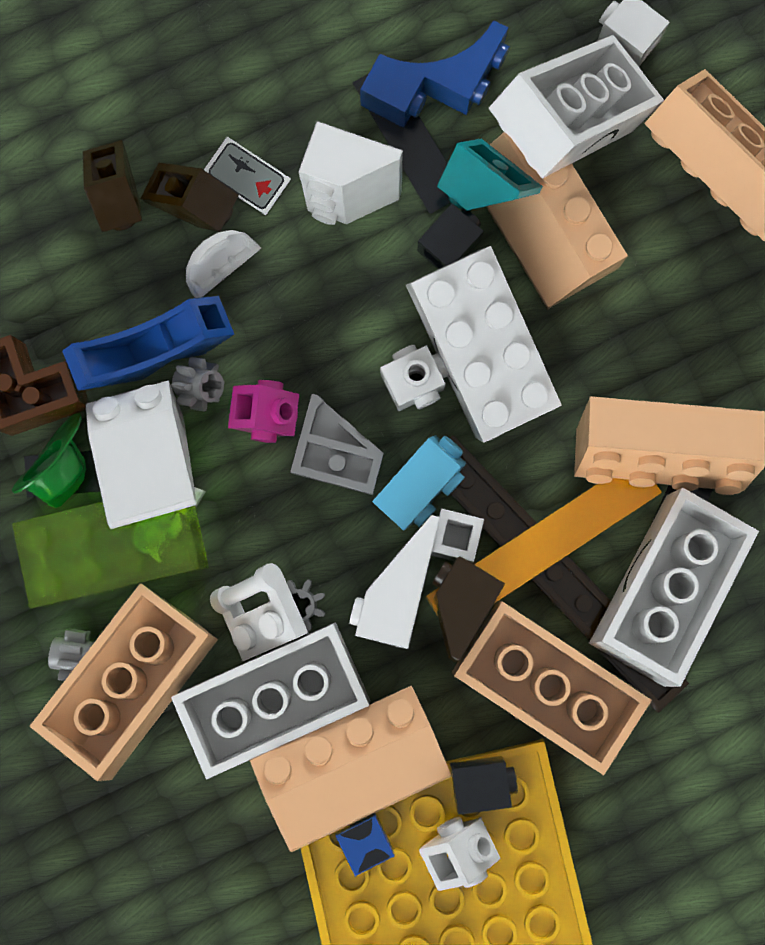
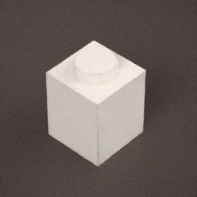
(634, 26)
(457, 536)

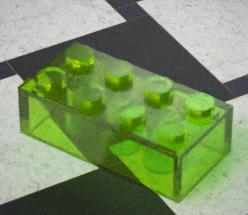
(79, 555)

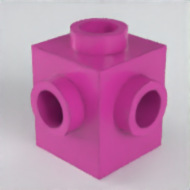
(264, 410)

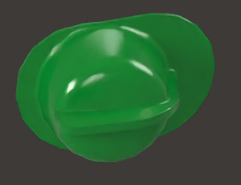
(57, 469)

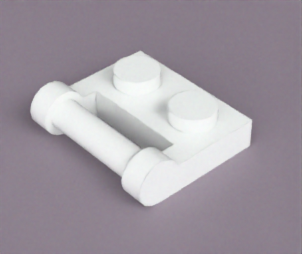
(265, 625)

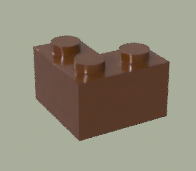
(33, 396)

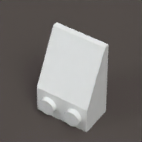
(140, 454)
(394, 597)

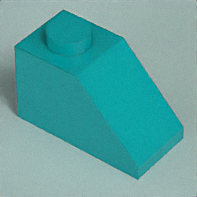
(483, 177)

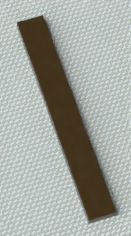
(562, 582)

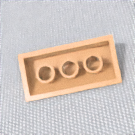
(717, 144)
(558, 232)
(123, 683)
(350, 768)

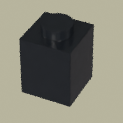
(450, 237)
(483, 784)

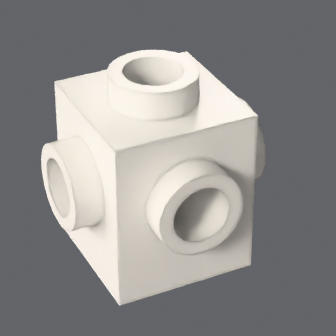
(410, 392)
(468, 851)

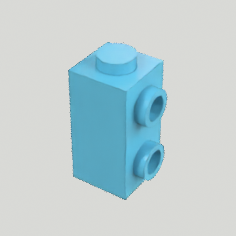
(418, 483)

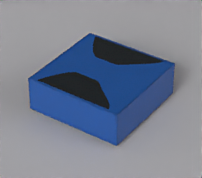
(365, 844)

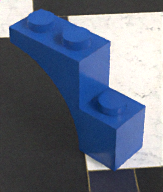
(401, 88)
(143, 349)

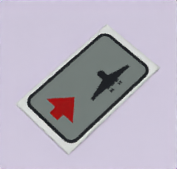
(247, 175)

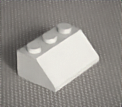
(348, 175)

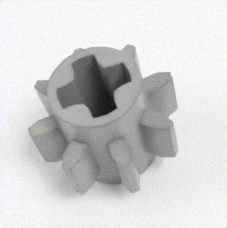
(197, 384)
(304, 593)
(68, 651)

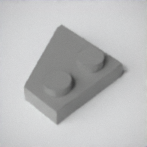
(335, 451)

